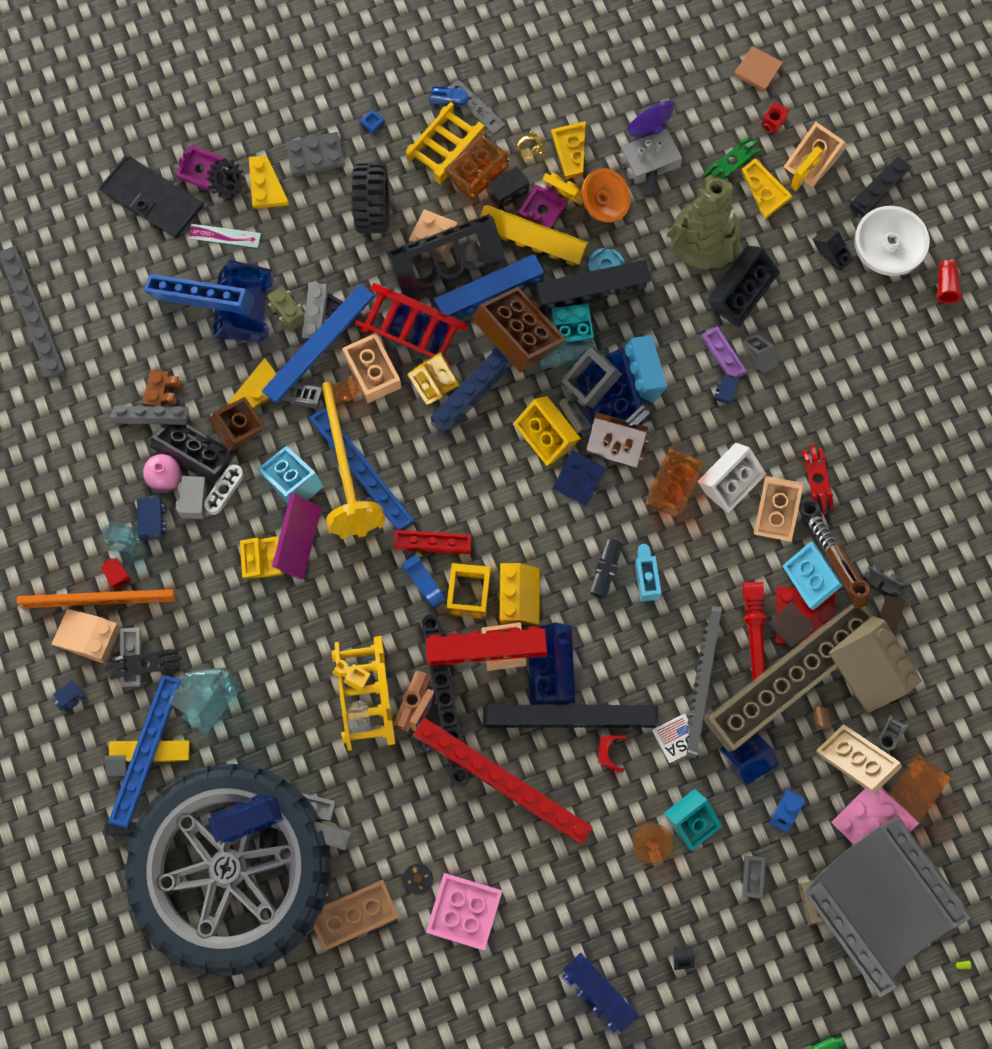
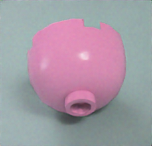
(162, 473)

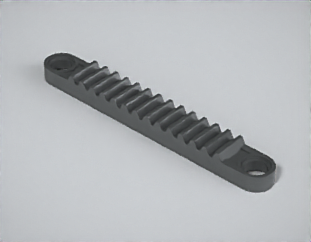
(702, 681)

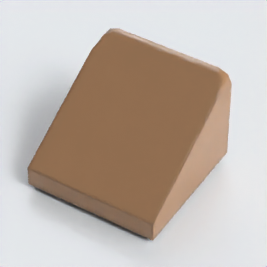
(821, 718)

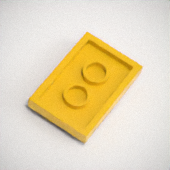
(568, 190)

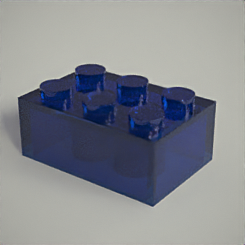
(245, 818)

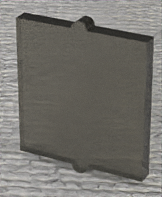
(791, 625)

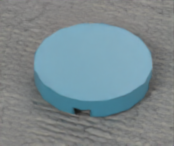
(602, 258)

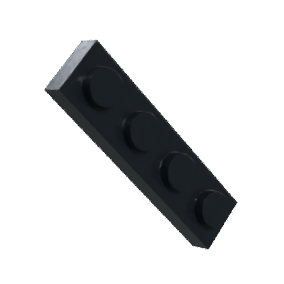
(880, 186)

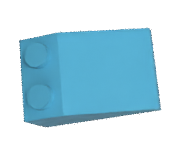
(290, 475)

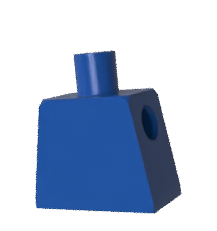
(786, 810)

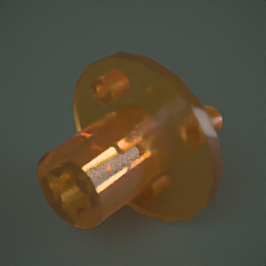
(652, 843)

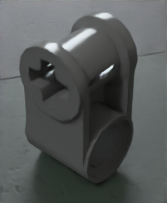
(892, 732)

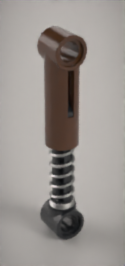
(836, 555)

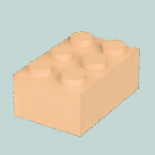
(371, 368)

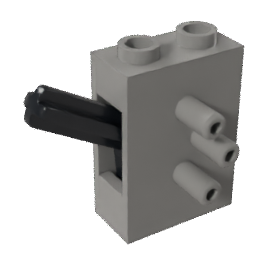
(650, 158)

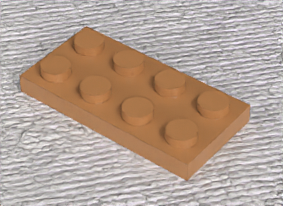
(354, 915)

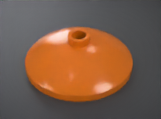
(613, 194)

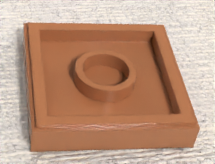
(758, 69)

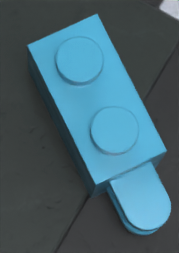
(647, 575)

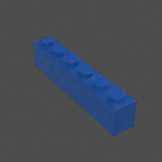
(199, 294)
(468, 297)

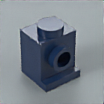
(726, 389)
(68, 696)

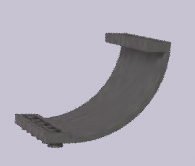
(885, 902)

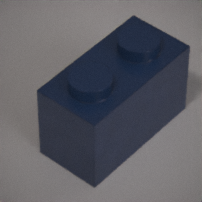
(151, 518)

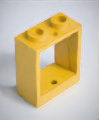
(470, 571)

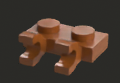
(156, 389)

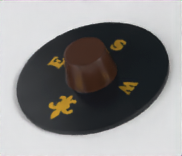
(417, 879)

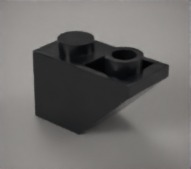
(833, 248)

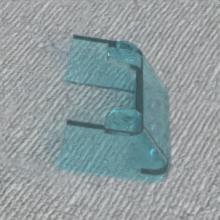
(205, 696)

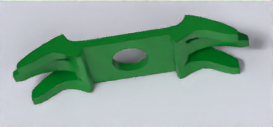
(739, 153)

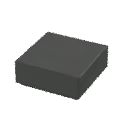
(116, 765)

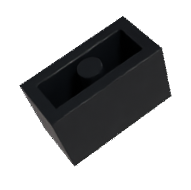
(508, 187)

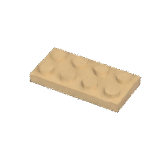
(859, 759)

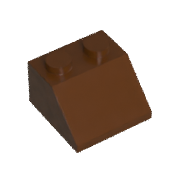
(236, 424)

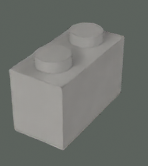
(192, 497)

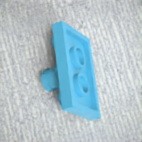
(812, 575)

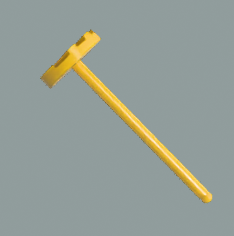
(354, 516)

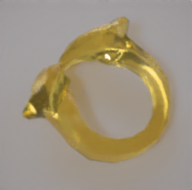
(537, 149)

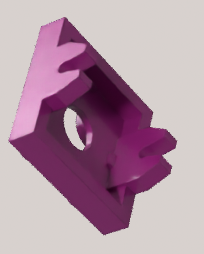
(187, 165)
(543, 196)

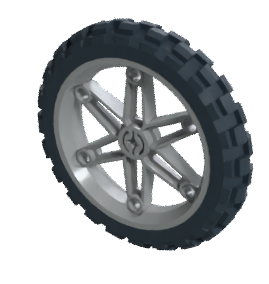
(149, 894)

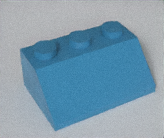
(646, 367)

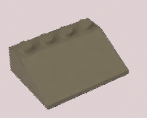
(875, 665)

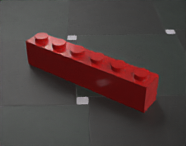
(486, 646)

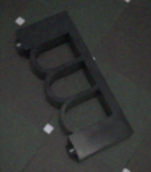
(490, 253)

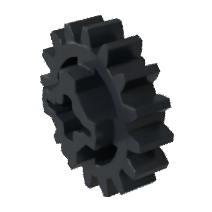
(222, 178)

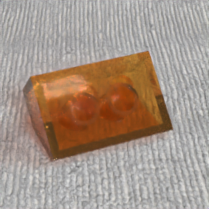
(477, 166)

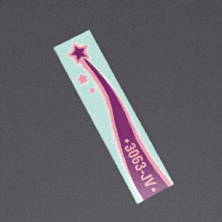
(224, 235)

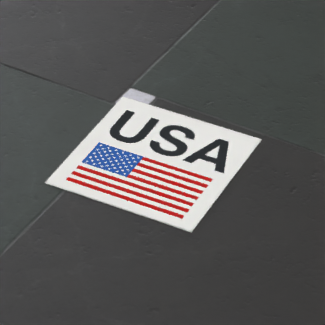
(673, 738)

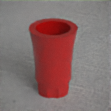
(948, 283)

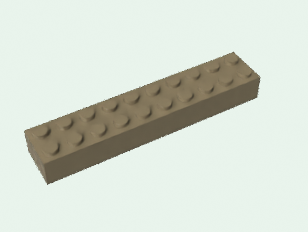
(783, 681)

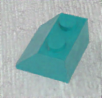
(693, 819)

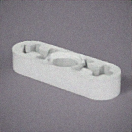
(211, 498)

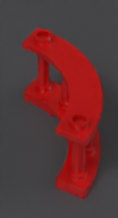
(415, 307)

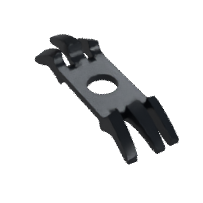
(131, 663)

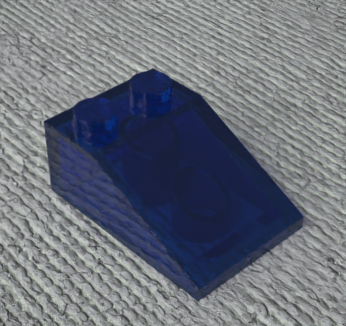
(418, 329)

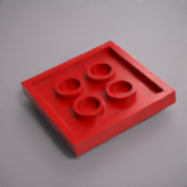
(817, 617)

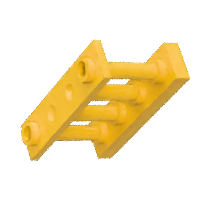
(446, 113)

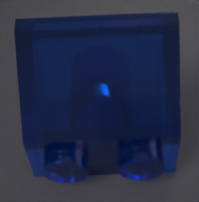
(579, 478)
(751, 759)

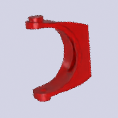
(603, 758)

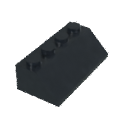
(743, 285)

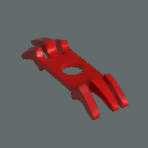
(818, 467)

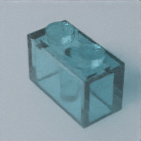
(120, 538)

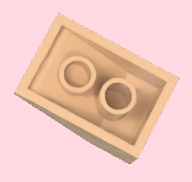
(824, 139)
(778, 508)
(87, 635)

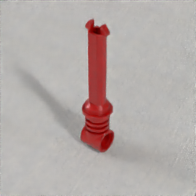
(755, 619)

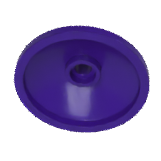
(651, 120)

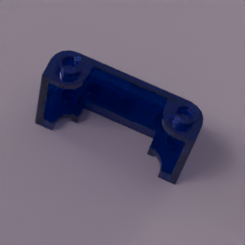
(242, 326)

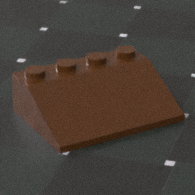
(518, 328)

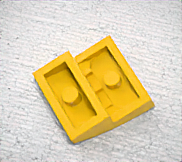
(433, 378)
(258, 557)

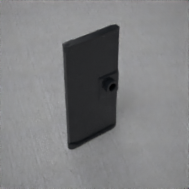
(151, 196)

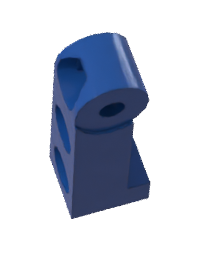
(423, 581)

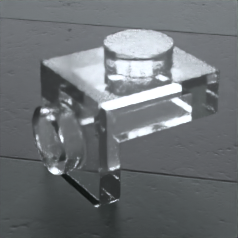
(359, 717)

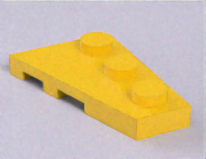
(570, 148)
(265, 185)
(764, 188)
(254, 385)

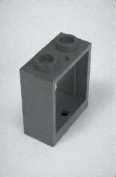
(601, 388)

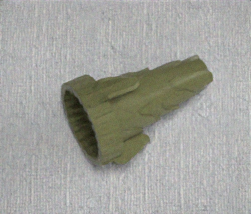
(707, 230)

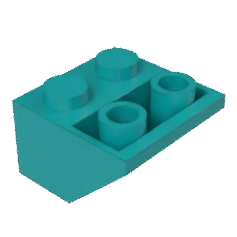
(573, 322)

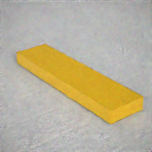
(167, 751)

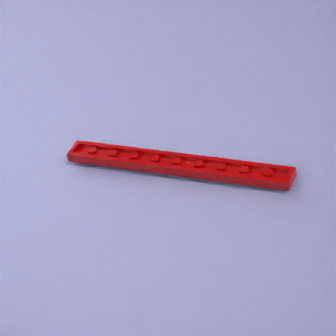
(502, 781)

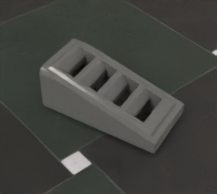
(305, 402)

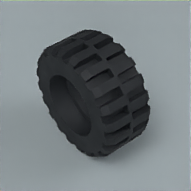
(370, 198)

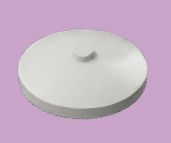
(891, 240)

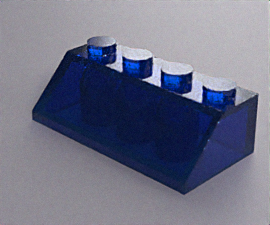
(553, 674)

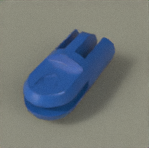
(445, 95)

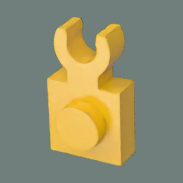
(354, 676)

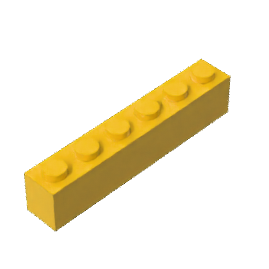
(537, 236)

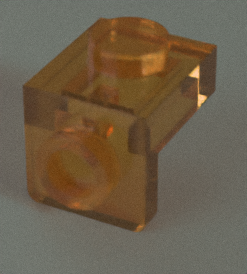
(345, 390)

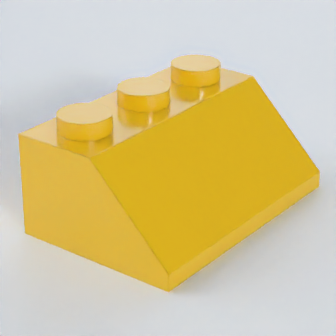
(546, 430)
(519, 594)

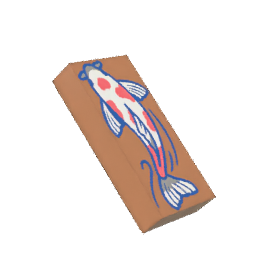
(423, 709)

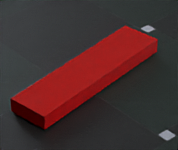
(432, 542)

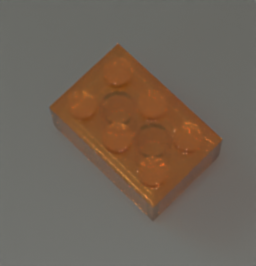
(674, 483)
(918, 786)

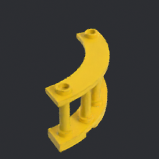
(379, 687)

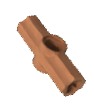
(416, 689)

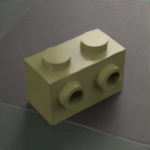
(288, 311)

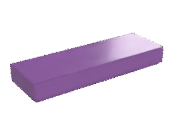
(723, 353)

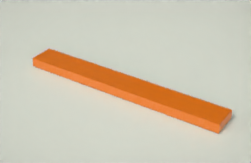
(99, 598)

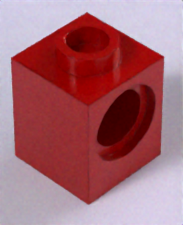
(778, 112)
(115, 573)

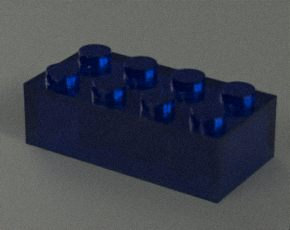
(599, 993)

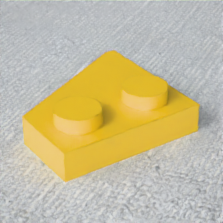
(806, 167)

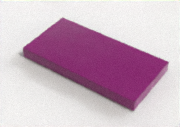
(296, 536)

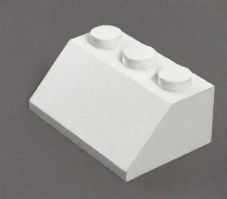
(732, 477)

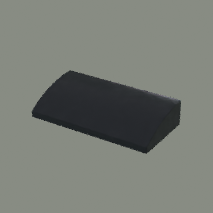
(192, 450)

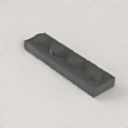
(149, 415)

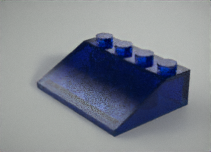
(621, 398)

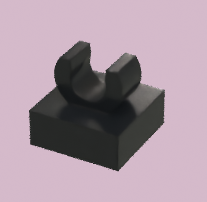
(683, 959)

